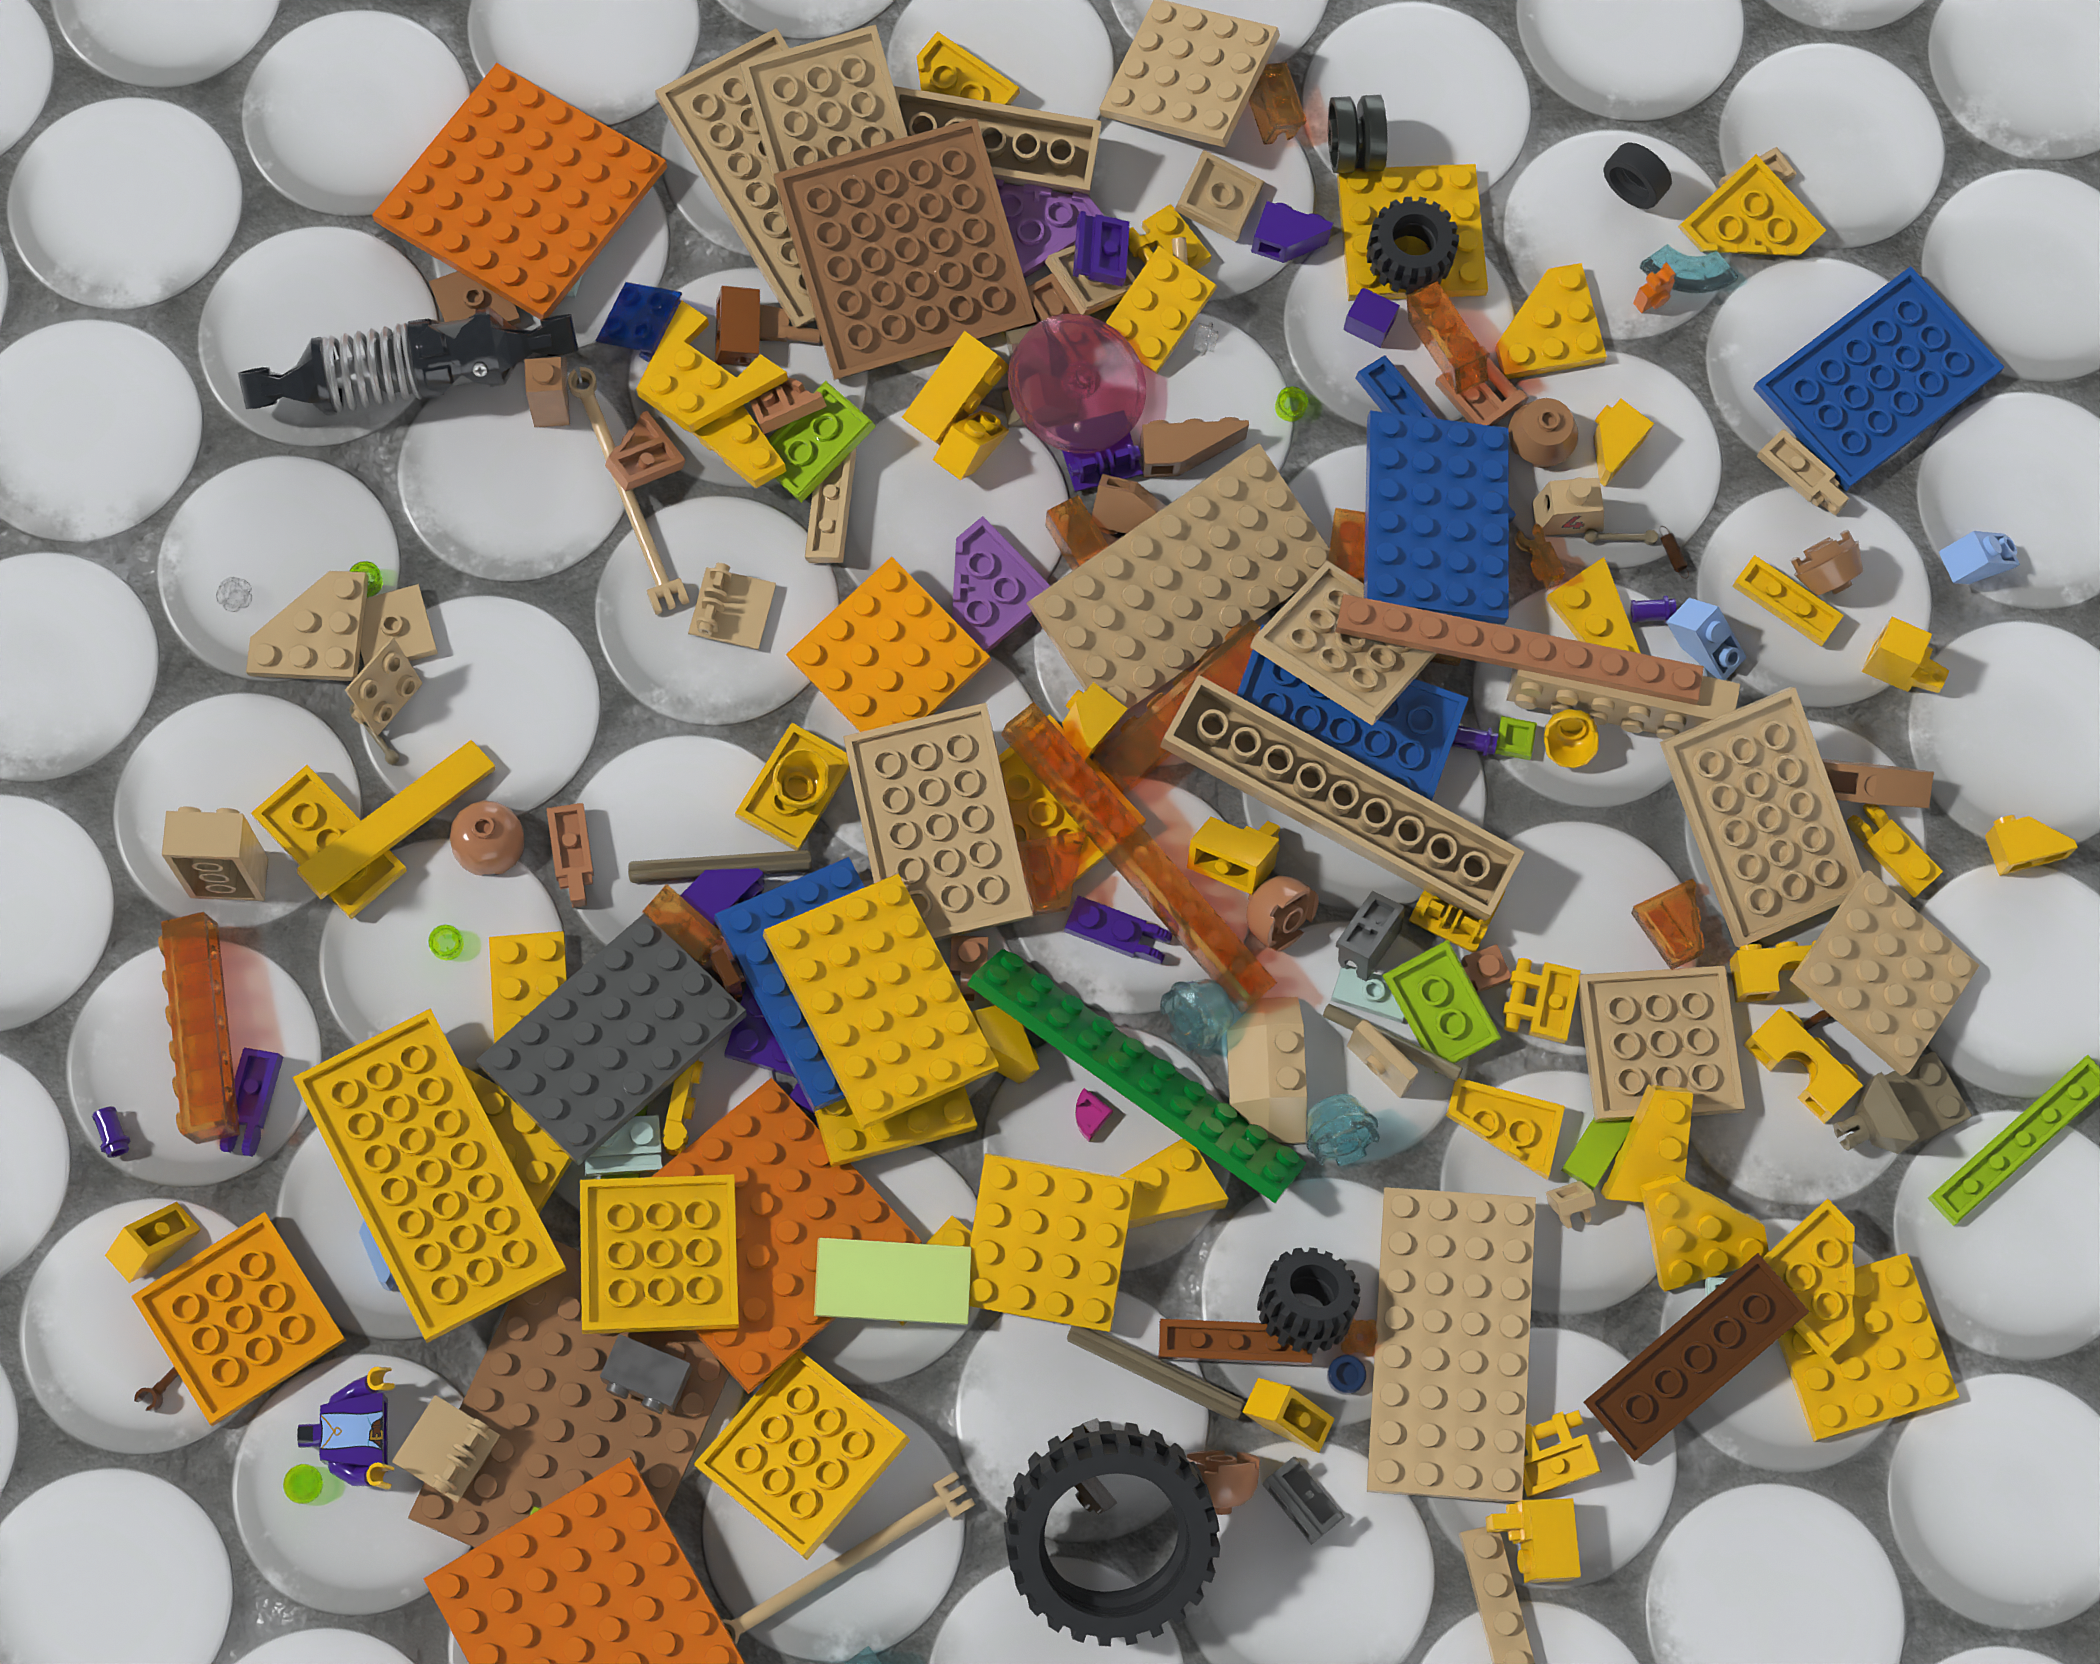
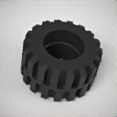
(1419, 221)
(1310, 1275)

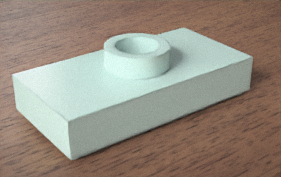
(1369, 995)

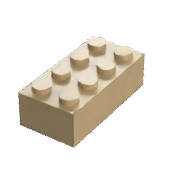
(215, 854)

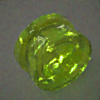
(1288, 414)
(368, 567)
(456, 937)

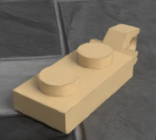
(1803, 472)

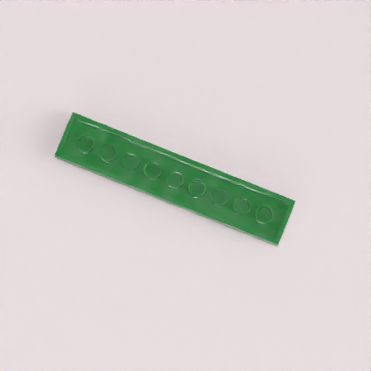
(1137, 1074)

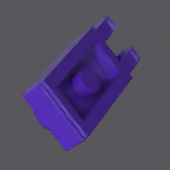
(1115, 930)
(254, 1091)

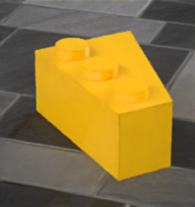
(955, 388)
(1654, 1144)
(1173, 1185)

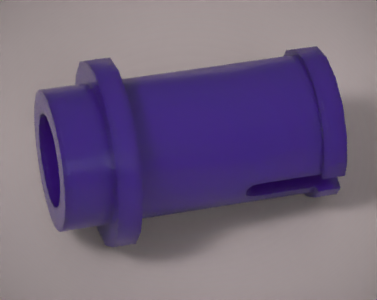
(1652, 610)
(1476, 739)
(111, 1133)

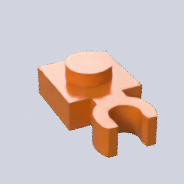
(1656, 290)

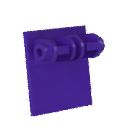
(1117, 461)

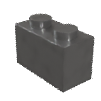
(645, 1374)

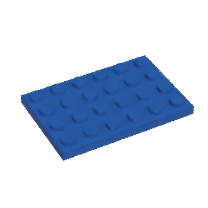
(1878, 378)
(1437, 516)
(1403, 744)
(743, 932)

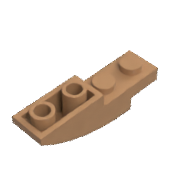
(1879, 783)

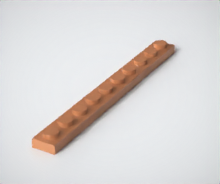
(1519, 649)

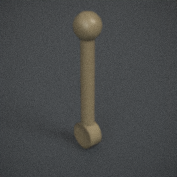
(1649, 537)
(391, 756)

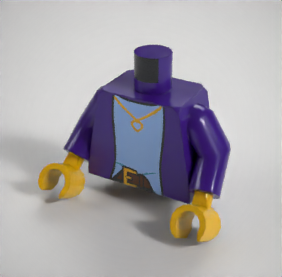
(354, 1431)

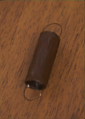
(1674, 552)

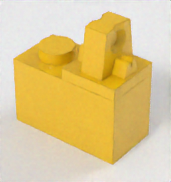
(1903, 658)
(1234, 854)
(1546, 1538)

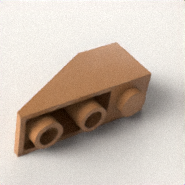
(1179, 447)
(1122, 505)

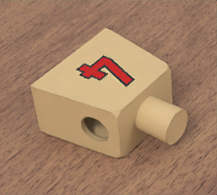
(1572, 506)

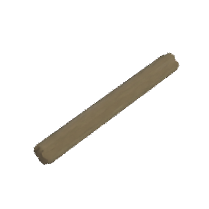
(694, 866)
(1157, 1371)

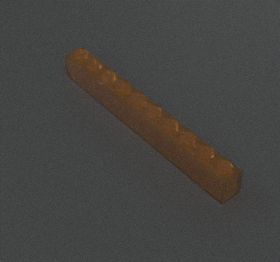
(1137, 857)

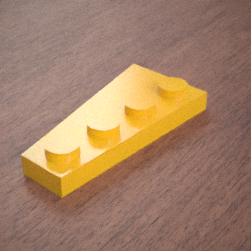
(742, 446)

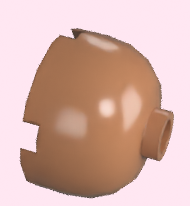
(487, 838)
(1279, 910)
(1228, 1478)

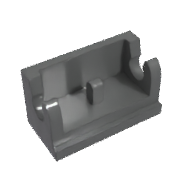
(1370, 934)
(1302, 1500)

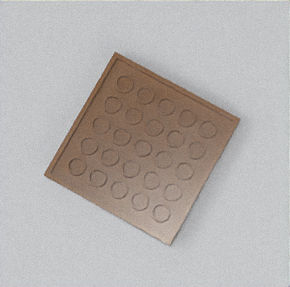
(904, 248)

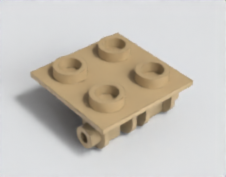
(732, 607)
(383, 687)
(446, 1448)

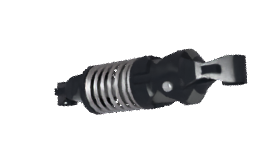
(412, 359)

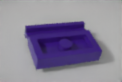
(1101, 248)

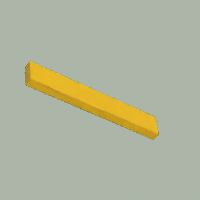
(395, 819)

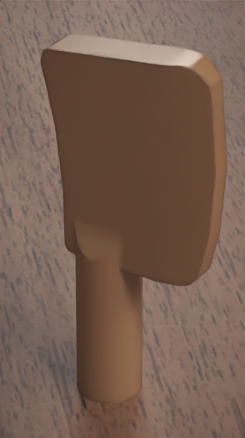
(776, 327)

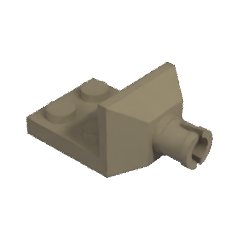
(1904, 1109)

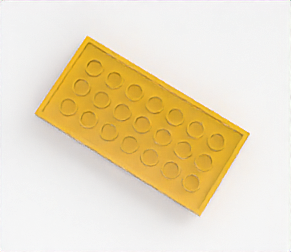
(429, 1175)

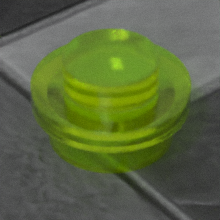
(303, 1484)

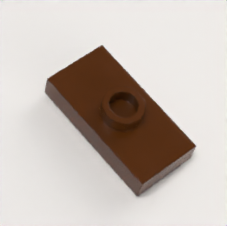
(727, 974)

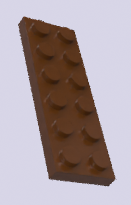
(1696, 1357)

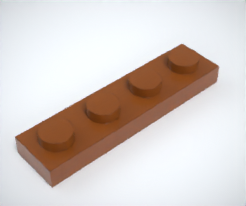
(1224, 1343)

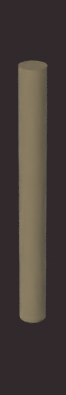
(1406, 1048)

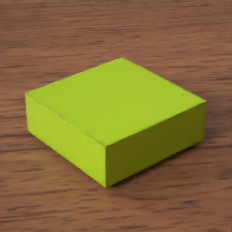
(1515, 738)

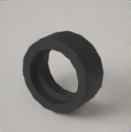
(1637, 175)

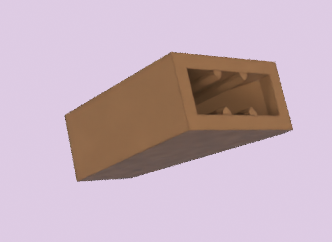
(547, 391)

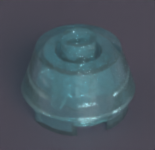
(1198, 1013)
(1340, 1129)

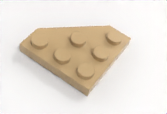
(315, 633)

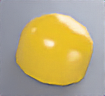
(1571, 738)
(801, 778)

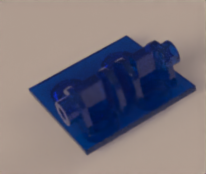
(639, 318)

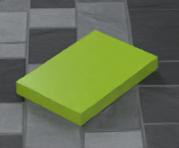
(819, 442)
(1441, 1004)

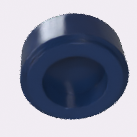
(1346, 1374)

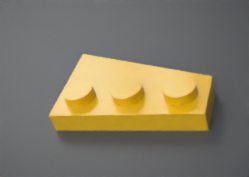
(1594, 609)

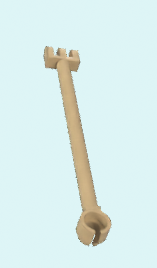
(664, 587)
(943, 1501)

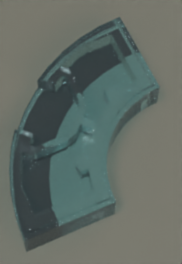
(1693, 273)

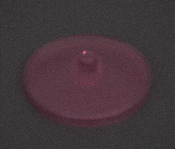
(1077, 383)

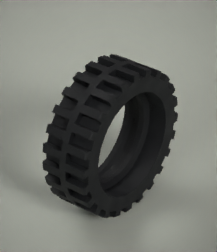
(1121, 1611)

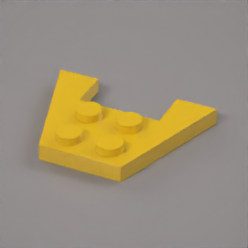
(692, 386)

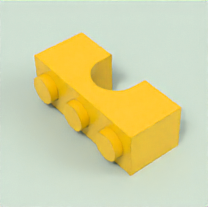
(1757, 969)
(1829, 1081)

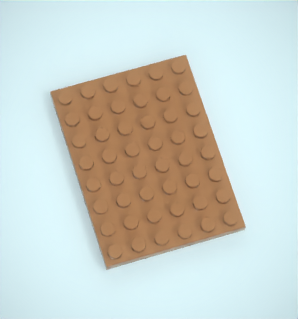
(558, 1420)

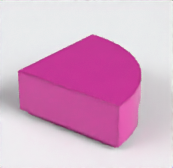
(1090, 1114)

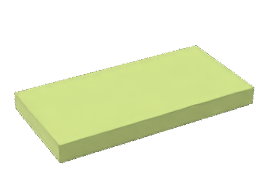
(892, 1281)

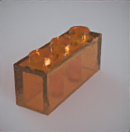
(1447, 338)

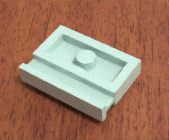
(630, 1150)

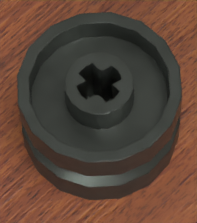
(1357, 133)

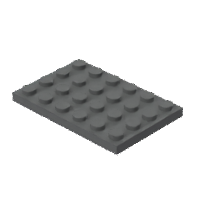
(611, 1038)

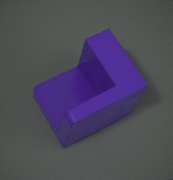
(1371, 317)

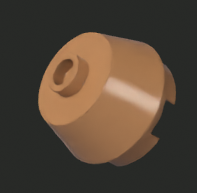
(1543, 432)
(1830, 564)

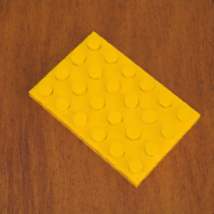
(880, 1001)

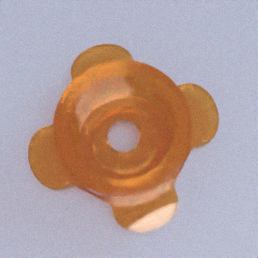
(1370, 1336)

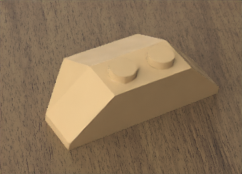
(1270, 1068)

